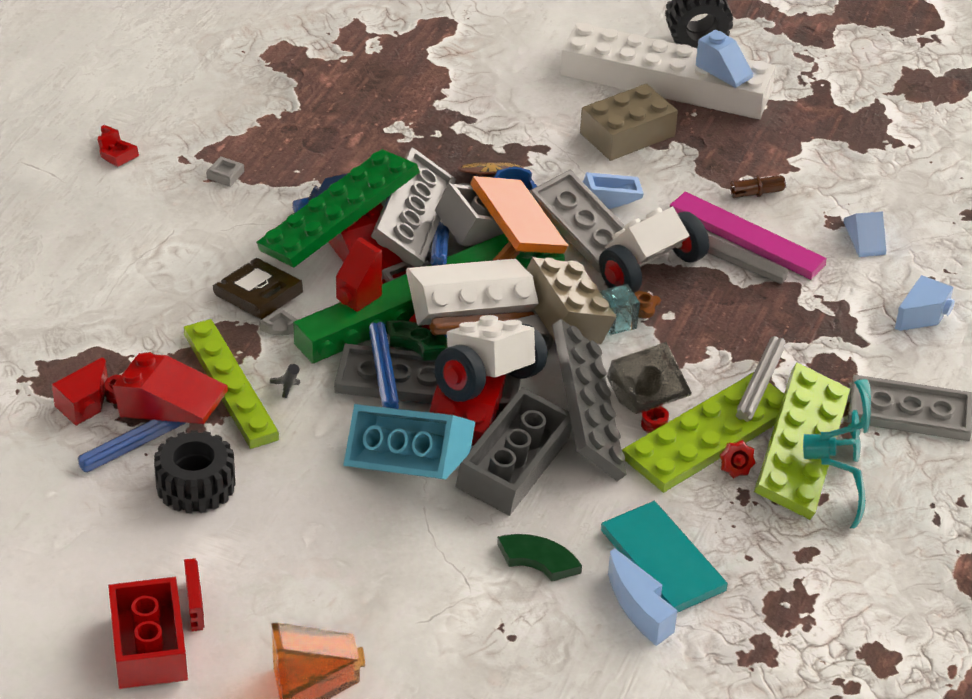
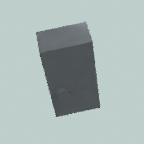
(514, 451)

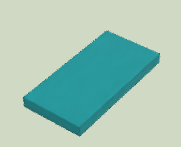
(666, 554)

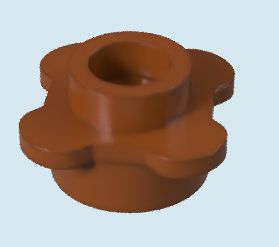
(647, 304)

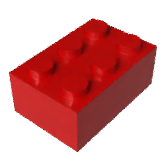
(147, 632)

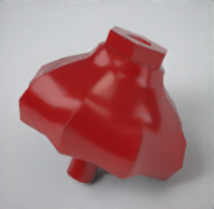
(737, 459)

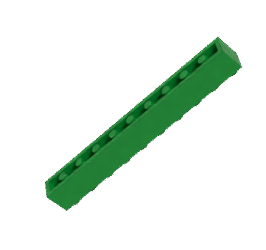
(330, 329)

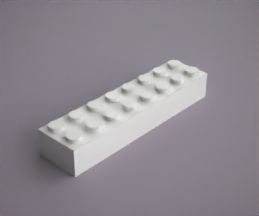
(667, 67)

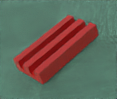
(194, 594)

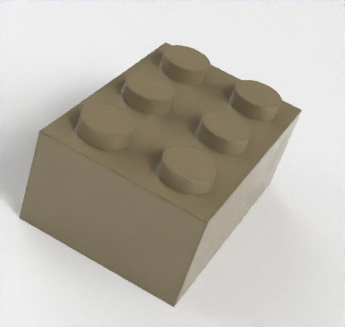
(628, 121)
(570, 295)

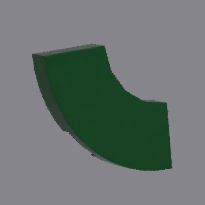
(415, 337)
(539, 554)

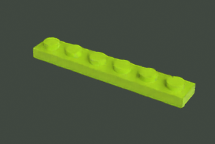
(241, 398)

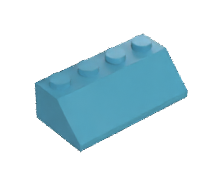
(407, 441)

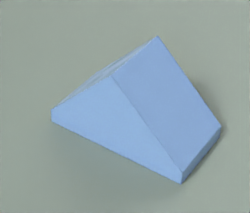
(867, 233)

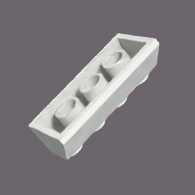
(470, 289)

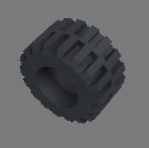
(688, 32)
(194, 471)

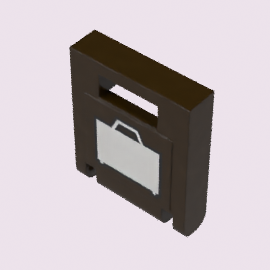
(252, 282)

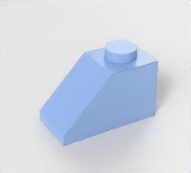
(723, 58)
(925, 304)

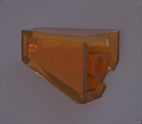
(314, 661)

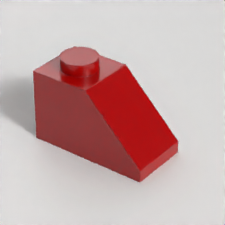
(360, 276)
(81, 392)

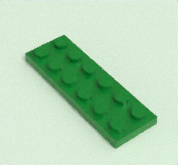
(337, 207)

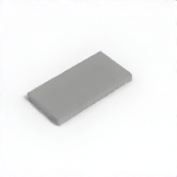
(578, 214)
(916, 408)

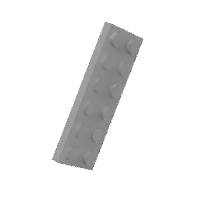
(409, 214)

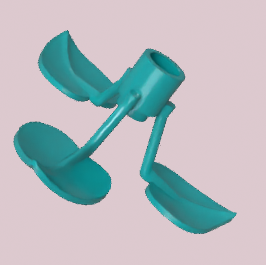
(825, 445)

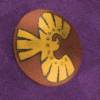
(485, 168)

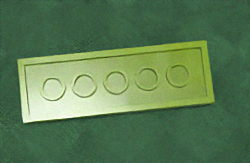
(808, 407)
(700, 435)

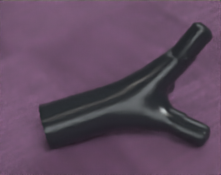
(287, 379)

